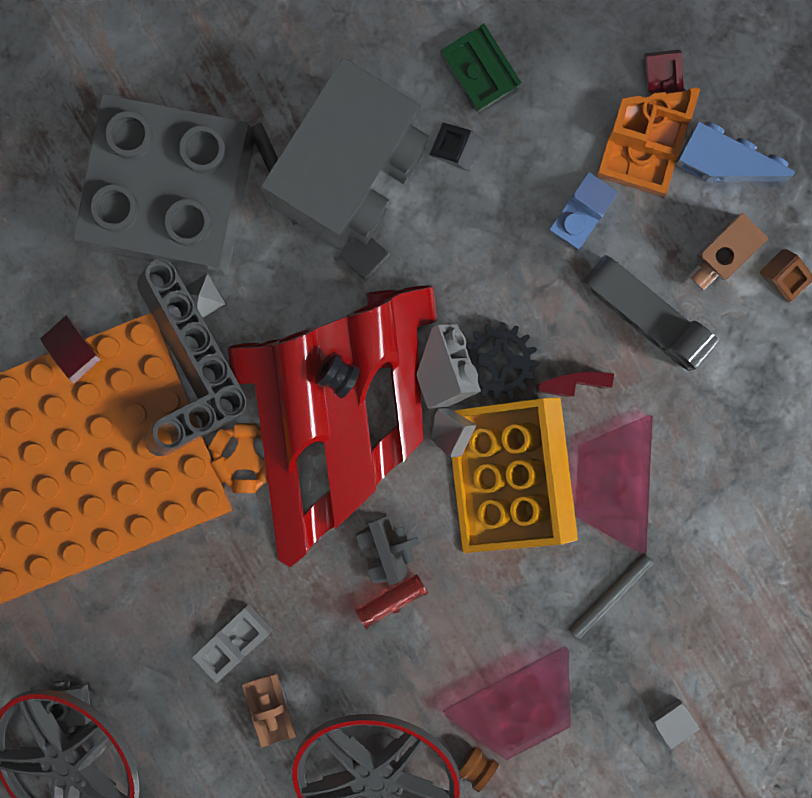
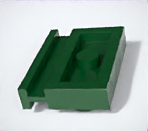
(480, 68)

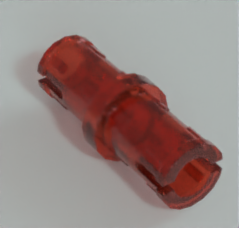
(391, 601)

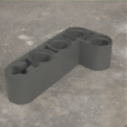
(649, 314)

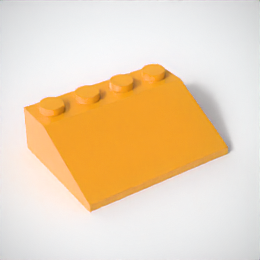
(515, 478)

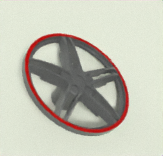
(63, 757)
(372, 769)

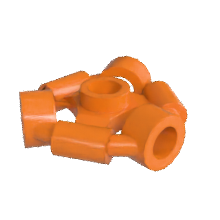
(242, 458)

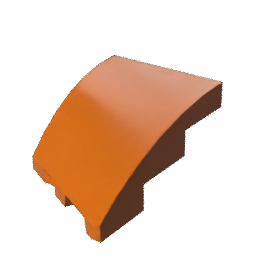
(647, 140)

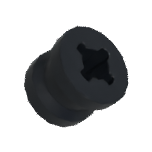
(337, 375)

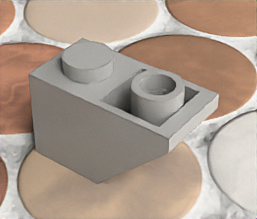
(446, 369)

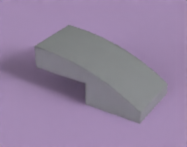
(232, 643)

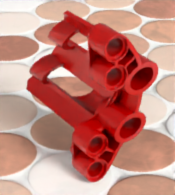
(299, 412)

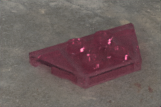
(616, 482)
(519, 707)

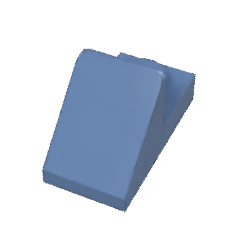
(583, 211)

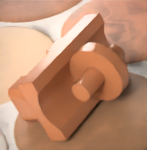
(269, 710)

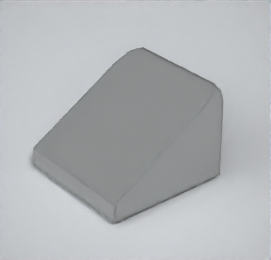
(675, 724)

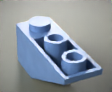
(719, 158)

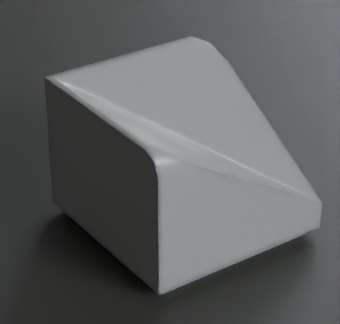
(451, 432)

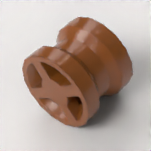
(477, 768)

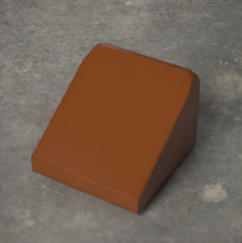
(787, 274)

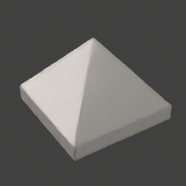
(205, 295)

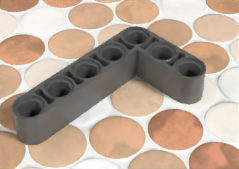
(191, 362)

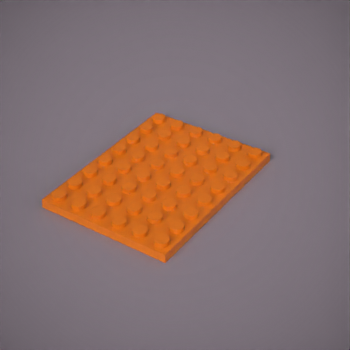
(78, 464)

